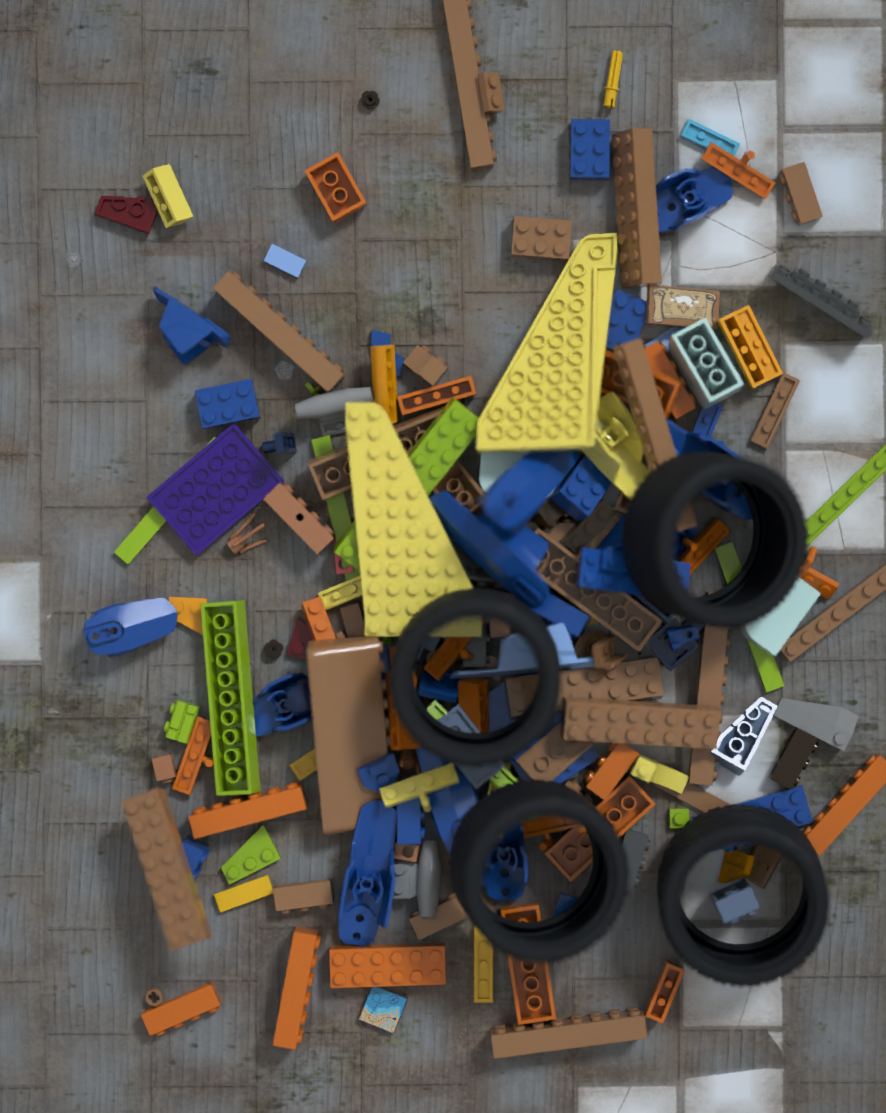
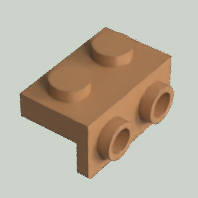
(491, 92)
(605, 654)
(764, 865)

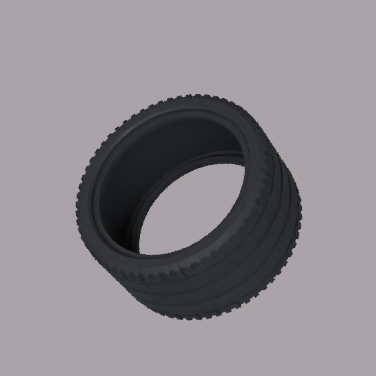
(775, 551)
(464, 747)
(579, 924)
(756, 961)

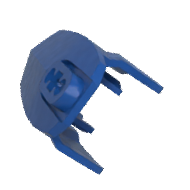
(692, 195)
(186, 330)
(135, 625)
(271, 709)
(511, 855)

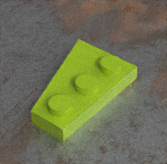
(251, 857)

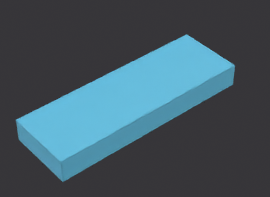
(703, 136)

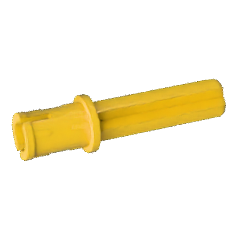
(613, 79)

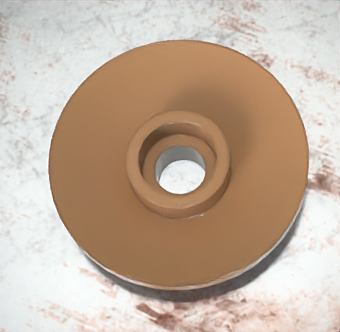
(586, 641)

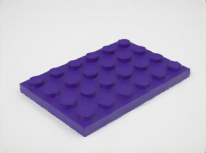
(215, 489)

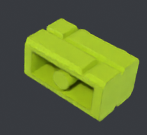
(182, 721)

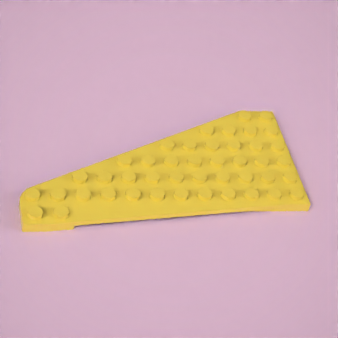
(556, 375)
(399, 536)

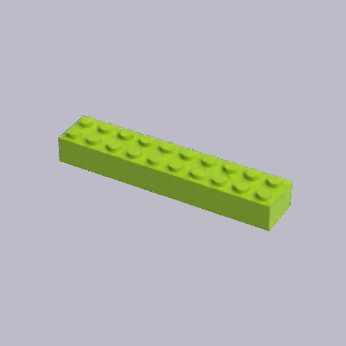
(431, 459)
(230, 698)

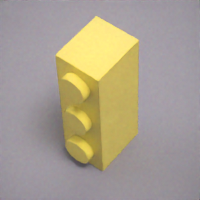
(167, 196)

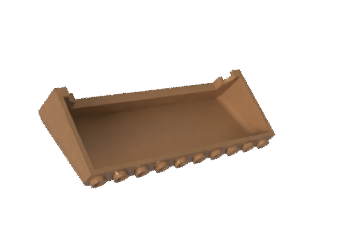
(347, 723)

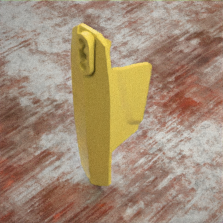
(618, 446)

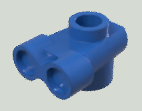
(678, 638)

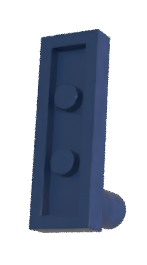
(281, 444)

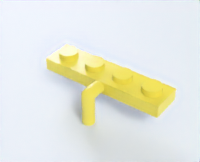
(419, 786)

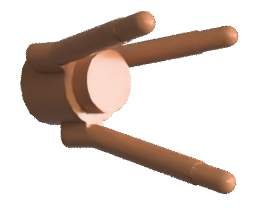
(238, 543)
(406, 761)

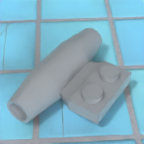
(331, 408)
(420, 879)

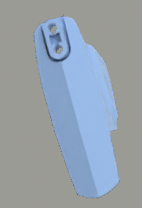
(518, 658)

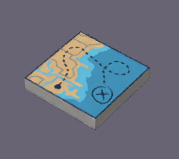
(383, 1008)

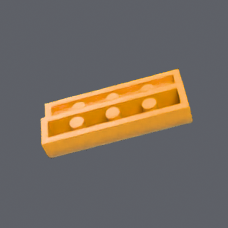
(749, 346)
(384, 379)

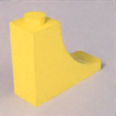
(659, 773)

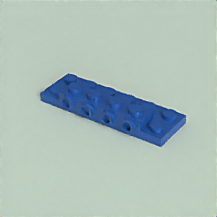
(607, 571)
(787, 802)

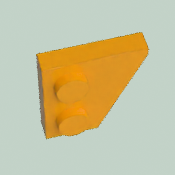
(189, 611)
(735, 866)

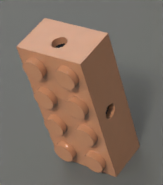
(289, 508)

